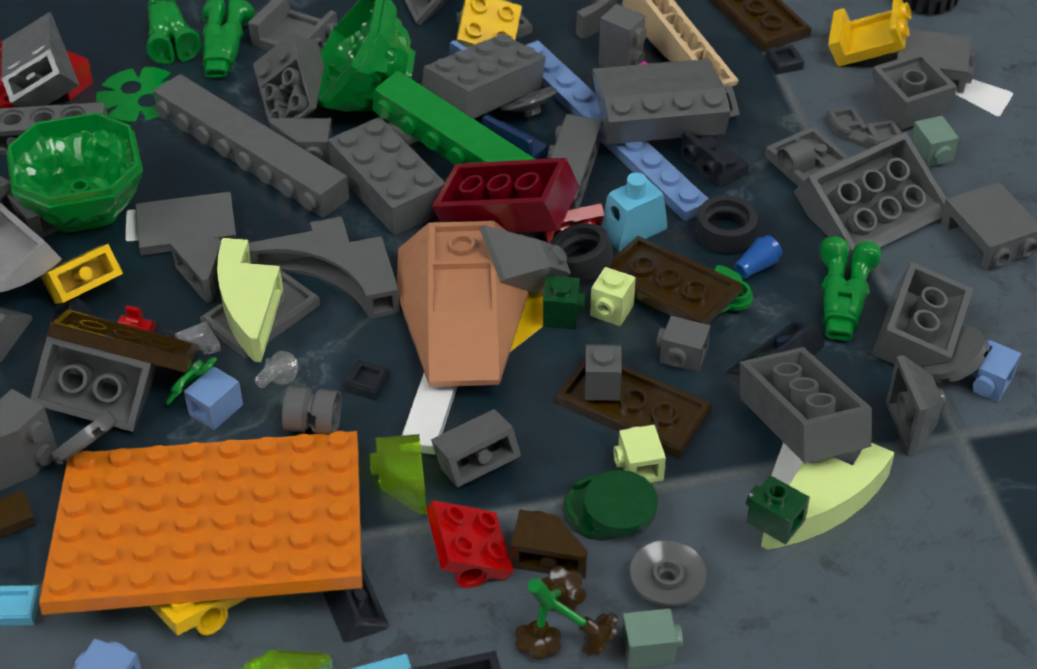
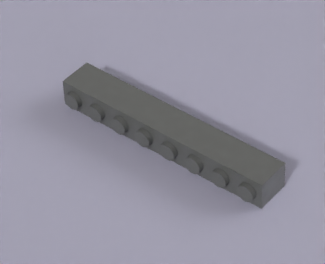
(252, 145)

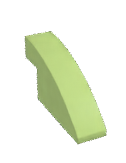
(248, 295)
(836, 490)

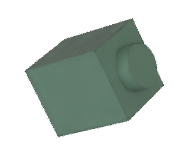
(935, 141)
(650, 638)

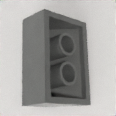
(923, 318)
(92, 382)

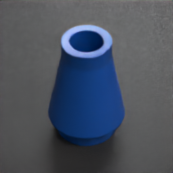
(759, 256)

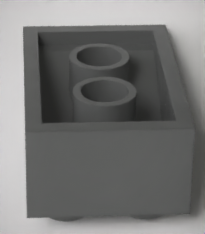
(24, 439)

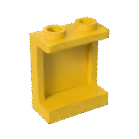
(869, 35)

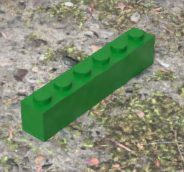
(440, 123)

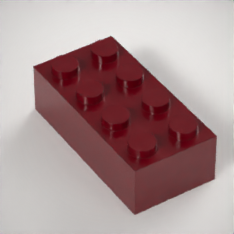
(512, 193)

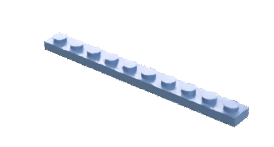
(637, 156)

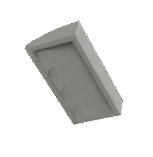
(22, 252)

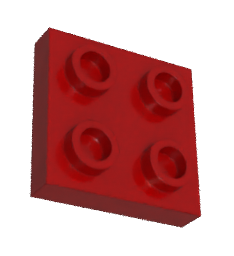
(469, 543)

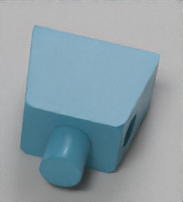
(634, 211)

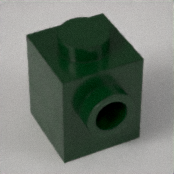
(562, 302)
(777, 509)

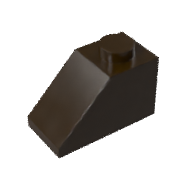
(546, 542)

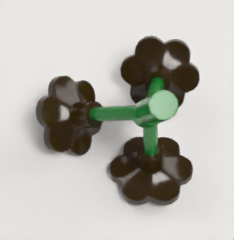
(562, 593)

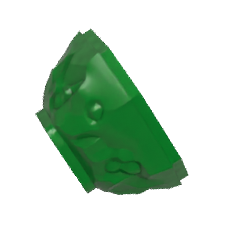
(362, 55)
(75, 170)

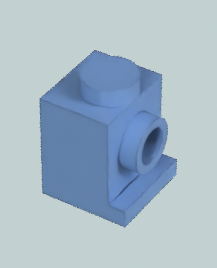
(996, 371)

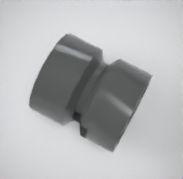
(311, 410)

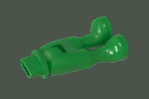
(166, 23)
(222, 39)
(842, 298)

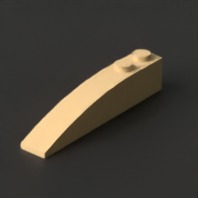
(677, 36)

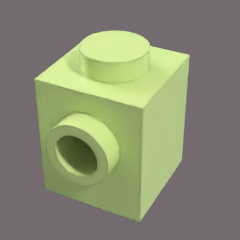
(612, 296)
(641, 452)

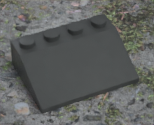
(661, 101)
(874, 195)

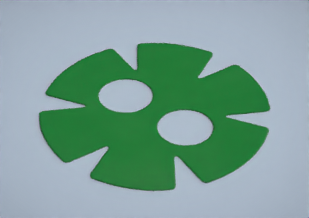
(128, 106)

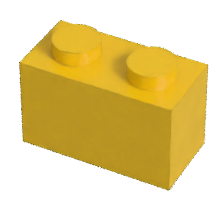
(81, 274)

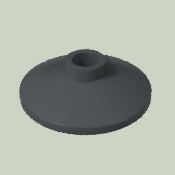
(529, 103)
(668, 561)

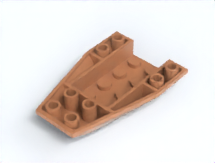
(457, 305)

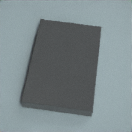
(173, 219)
(294, 305)

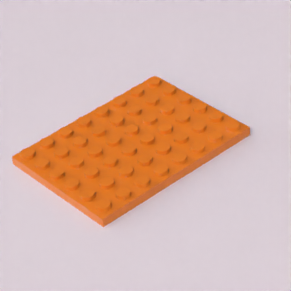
(206, 523)

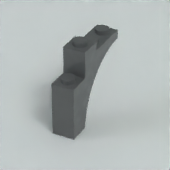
(326, 253)

